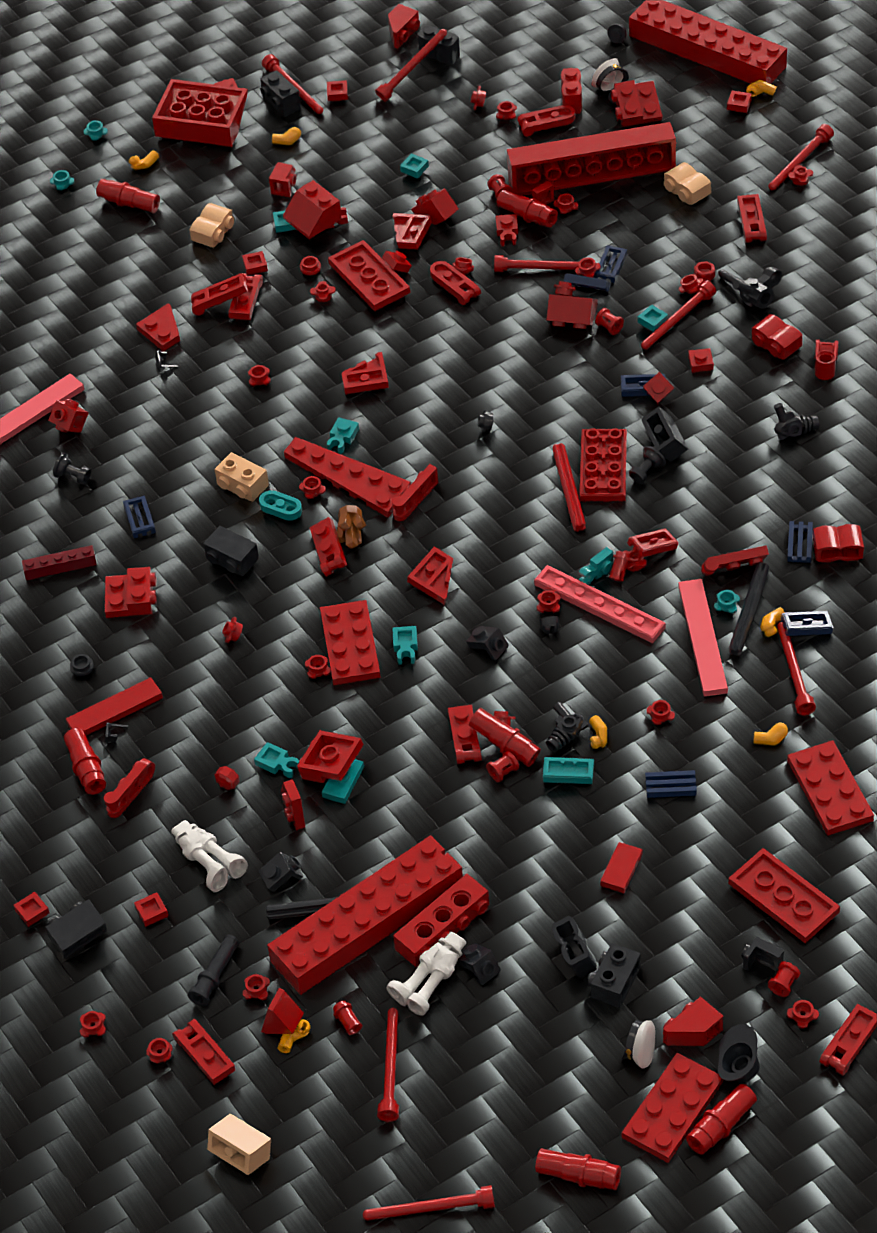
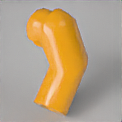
(288, 137)
(147, 162)
(769, 621)
(600, 728)
(773, 736)
(287, 1039)

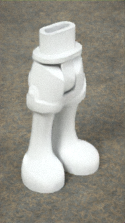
(195, 846)
(438, 962)

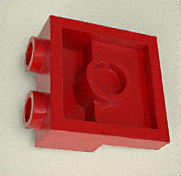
(636, 102)
(130, 593)
(329, 756)

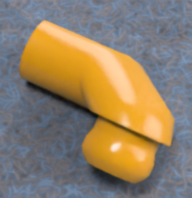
(759, 87)

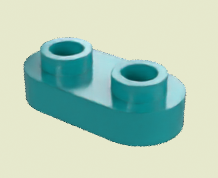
(280, 505)

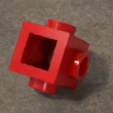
(68, 416)

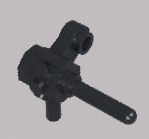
(755, 291)

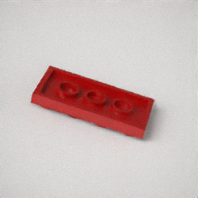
(369, 275)
(350, 642)
(830, 787)
(784, 895)
(672, 1107)

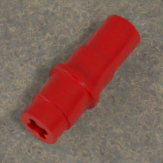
(127, 195)
(528, 208)
(505, 737)
(85, 762)
(721, 1119)
(578, 1169)

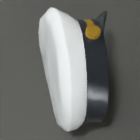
(608, 74)
(640, 1043)

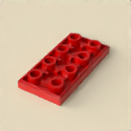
(603, 465)

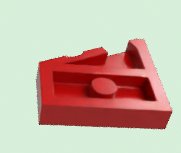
(410, 229)
(160, 328)
(366, 376)
(433, 574)
(293, 804)

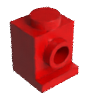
(282, 179)

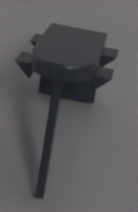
(159, 357)
(111, 737)

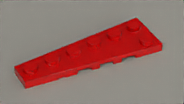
(359, 479)

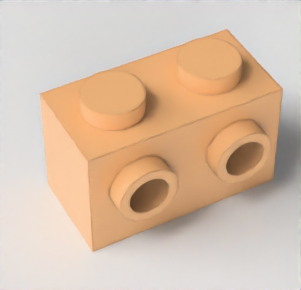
(241, 477)
(239, 1144)

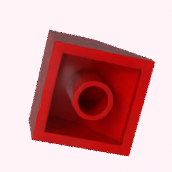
(312, 210)
(571, 310)

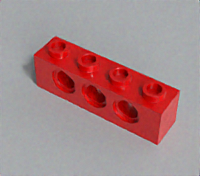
(428, 923)

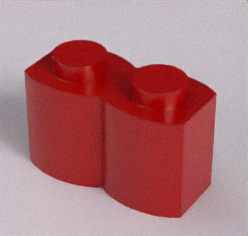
(571, 88)
(776, 336)
(838, 543)

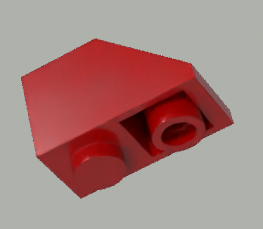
(402, 24)
(436, 204)
(693, 1026)

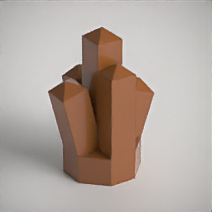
(350, 525)

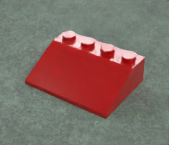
(200, 112)

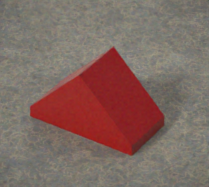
(282, 1015)

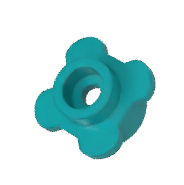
(95, 130)
(61, 179)
(727, 601)

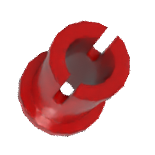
(619, 566)
(344, 1013)

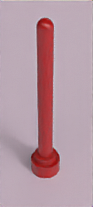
(272, 64)
(385, 91)
(823, 134)
(502, 263)
(705, 292)
(804, 702)
(388, 1108)
(482, 1198)

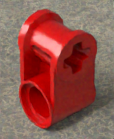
(826, 358)

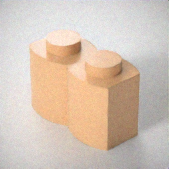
(687, 183)
(212, 225)

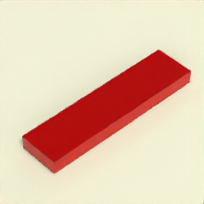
(116, 707)

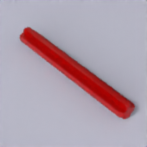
(569, 487)

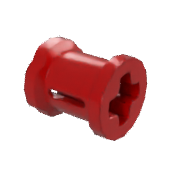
(493, 185)
(609, 317)
(502, 766)
(783, 979)

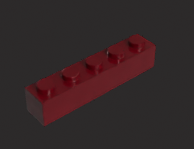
(59, 562)

